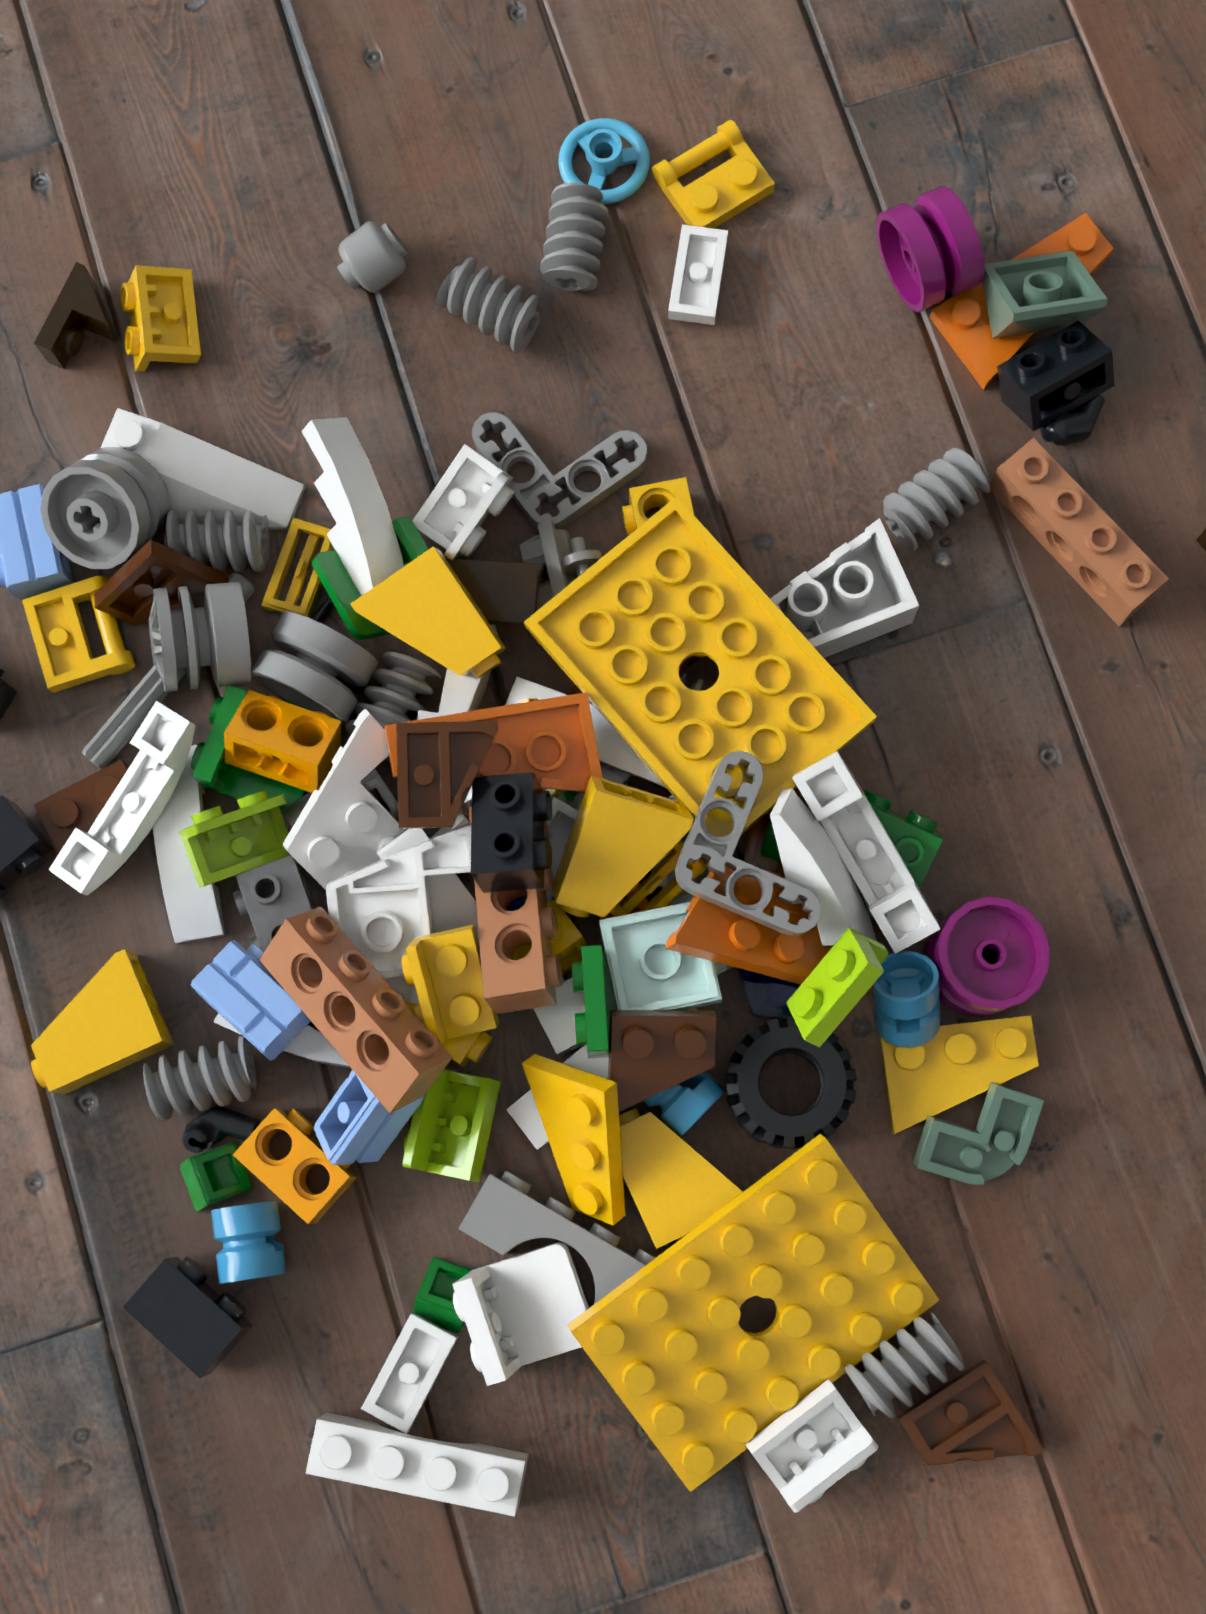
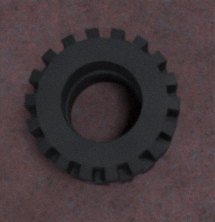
(757, 1116)

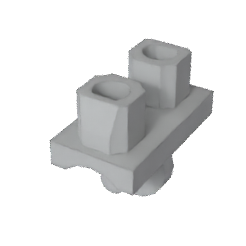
(563, 558)

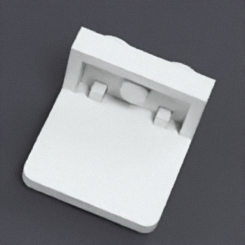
(462, 502)
(520, 1310)

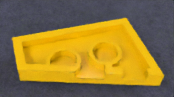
(954, 1066)
(583, 1133)

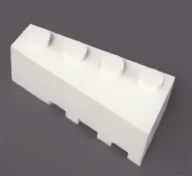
(850, 594)

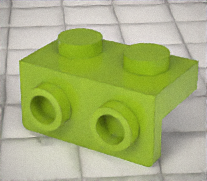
(237, 840)
(836, 985)
(452, 1126)

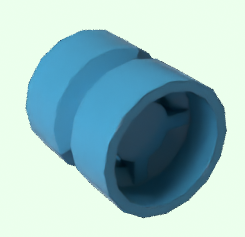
(907, 1000)
(687, 1101)
(248, 1241)

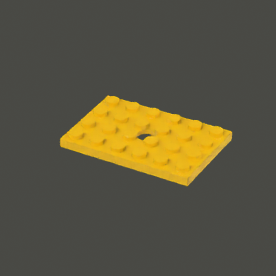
(678, 596)
(674, 1330)

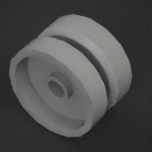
(104, 507)
(314, 666)

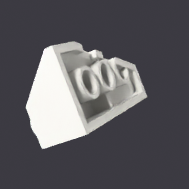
(206, 476)

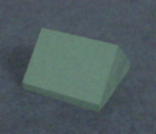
(1040, 294)

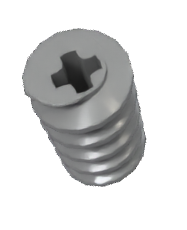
(574, 237)
(490, 304)
(932, 495)
(220, 542)
(396, 690)
(200, 1081)
(905, 1366)

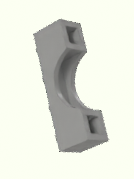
(508, 1216)

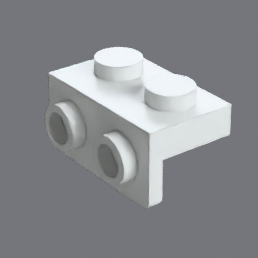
(812, 1446)

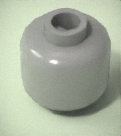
(372, 257)

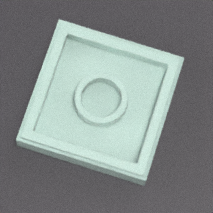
(649, 974)

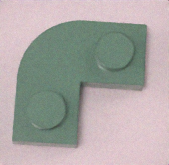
(990, 1149)

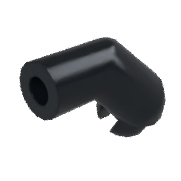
(1075, 426)
(216, 1125)

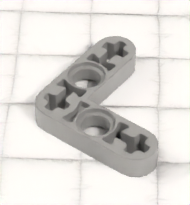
(548, 487)
(719, 853)

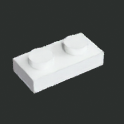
(698, 274)
(409, 1372)

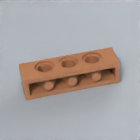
(1077, 532)
(523, 982)
(355, 1008)

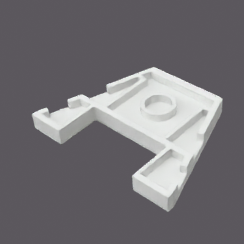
(343, 819)
(391, 902)

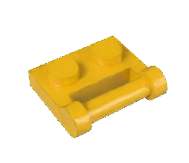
(722, 190)
(63, 639)

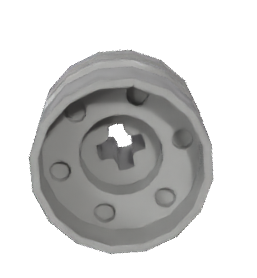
(201, 636)

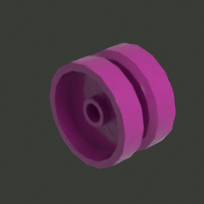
(930, 248)
(1015, 951)

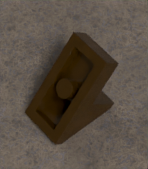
(75, 310)

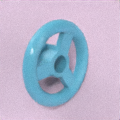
(599, 138)

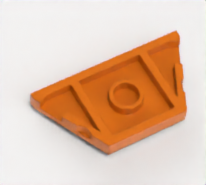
(743, 943)

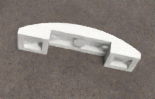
(133, 806)
(867, 851)
(191, 910)

